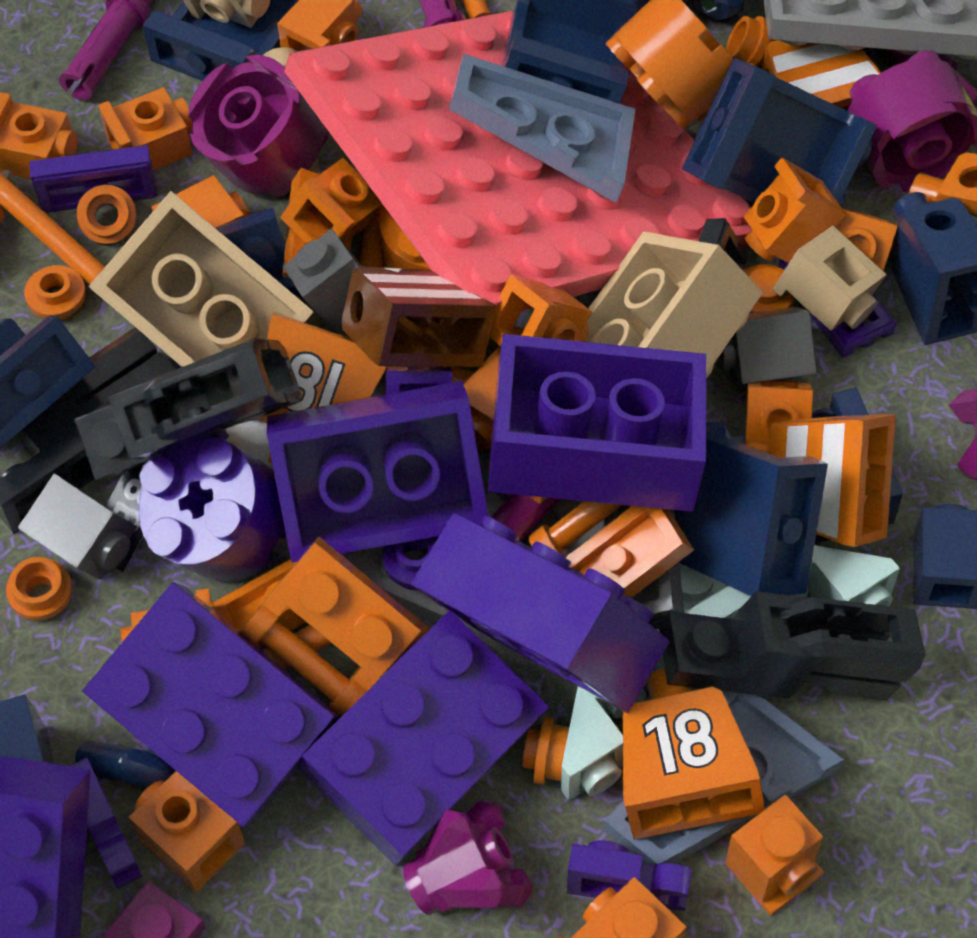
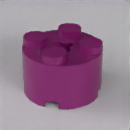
(919, 119)
(255, 126)

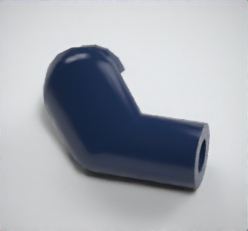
(124, 764)

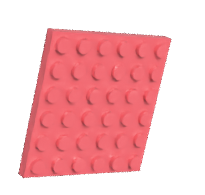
(478, 201)

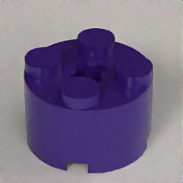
(211, 509)

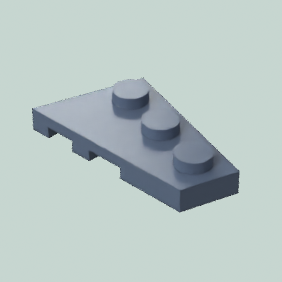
(553, 123)
(787, 764)

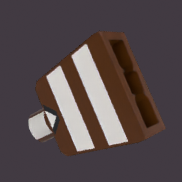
(392, 320)

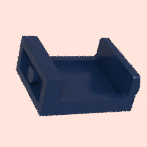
(567, 43)
(204, 44)
(764, 119)
(36, 371)
(754, 517)

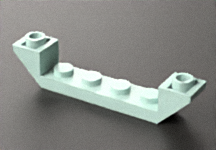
(594, 742)

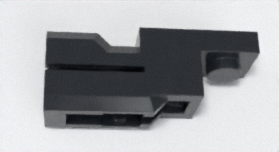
(188, 406)
(54, 436)
(792, 641)

